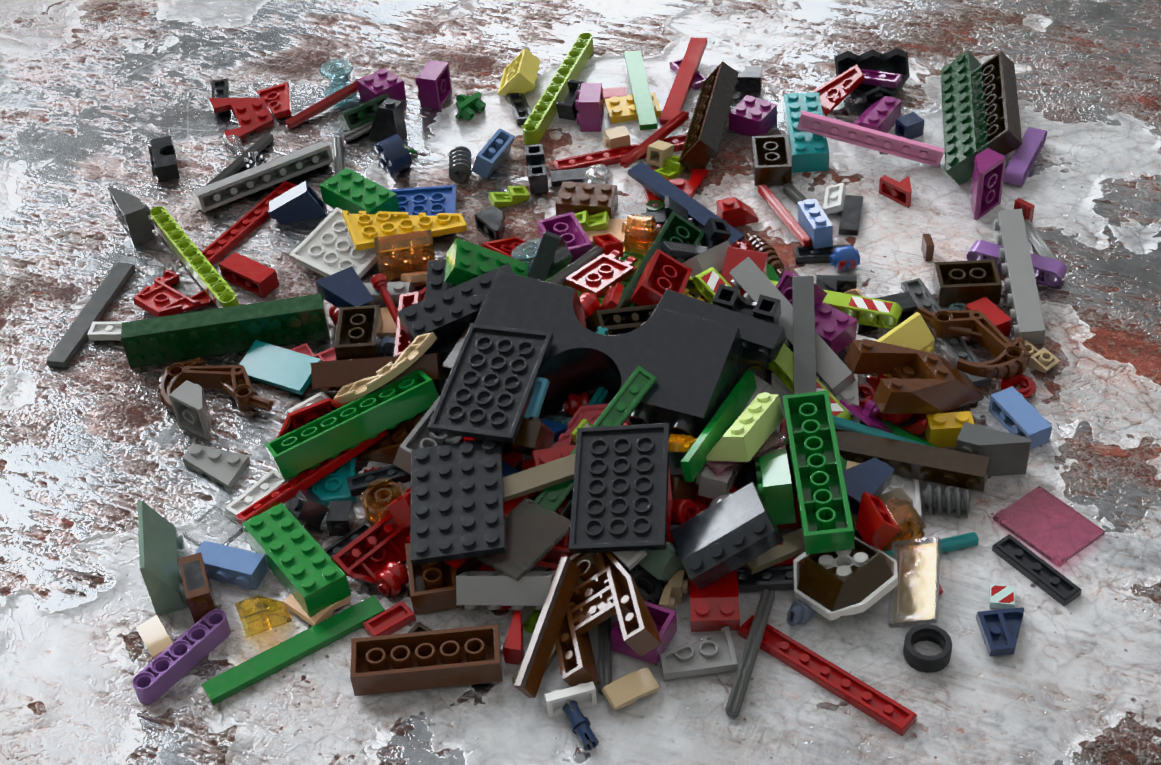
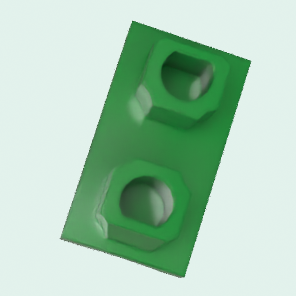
(467, 104)

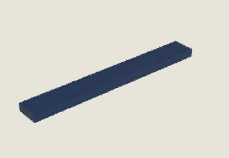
(662, 187)

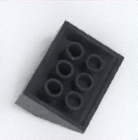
(725, 536)

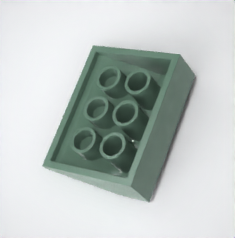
(158, 560)

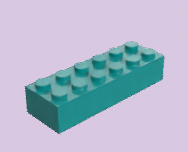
(807, 150)

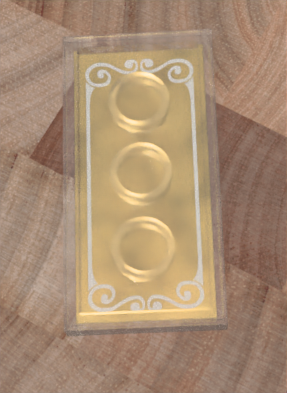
(917, 592)

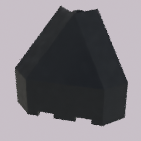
(892, 62)

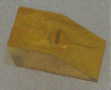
(261, 614)

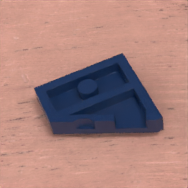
(1000, 629)

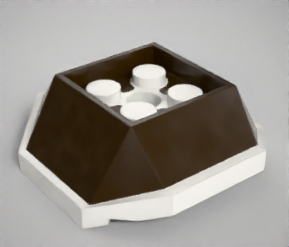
(844, 580)

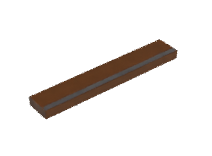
(547, 627)

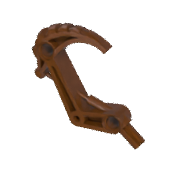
(1009, 355)
(227, 377)

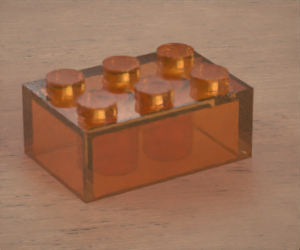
(404, 253)

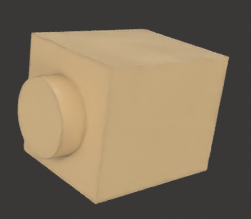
(616, 137)
(658, 152)

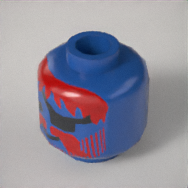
(845, 258)

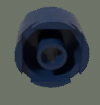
(393, 155)

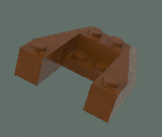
(919, 382)
(598, 595)

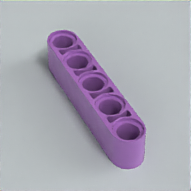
(1025, 156)
(1046, 270)
(181, 656)

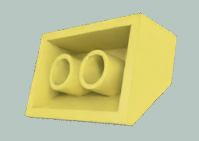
(520, 74)
(911, 334)

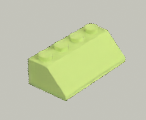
(749, 430)

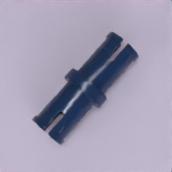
(580, 725)

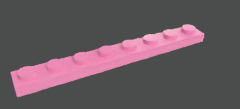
(870, 138)

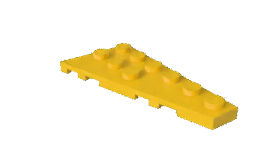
(366, 227)

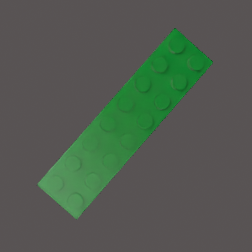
(352, 424)
(818, 473)

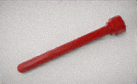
(379, 283)

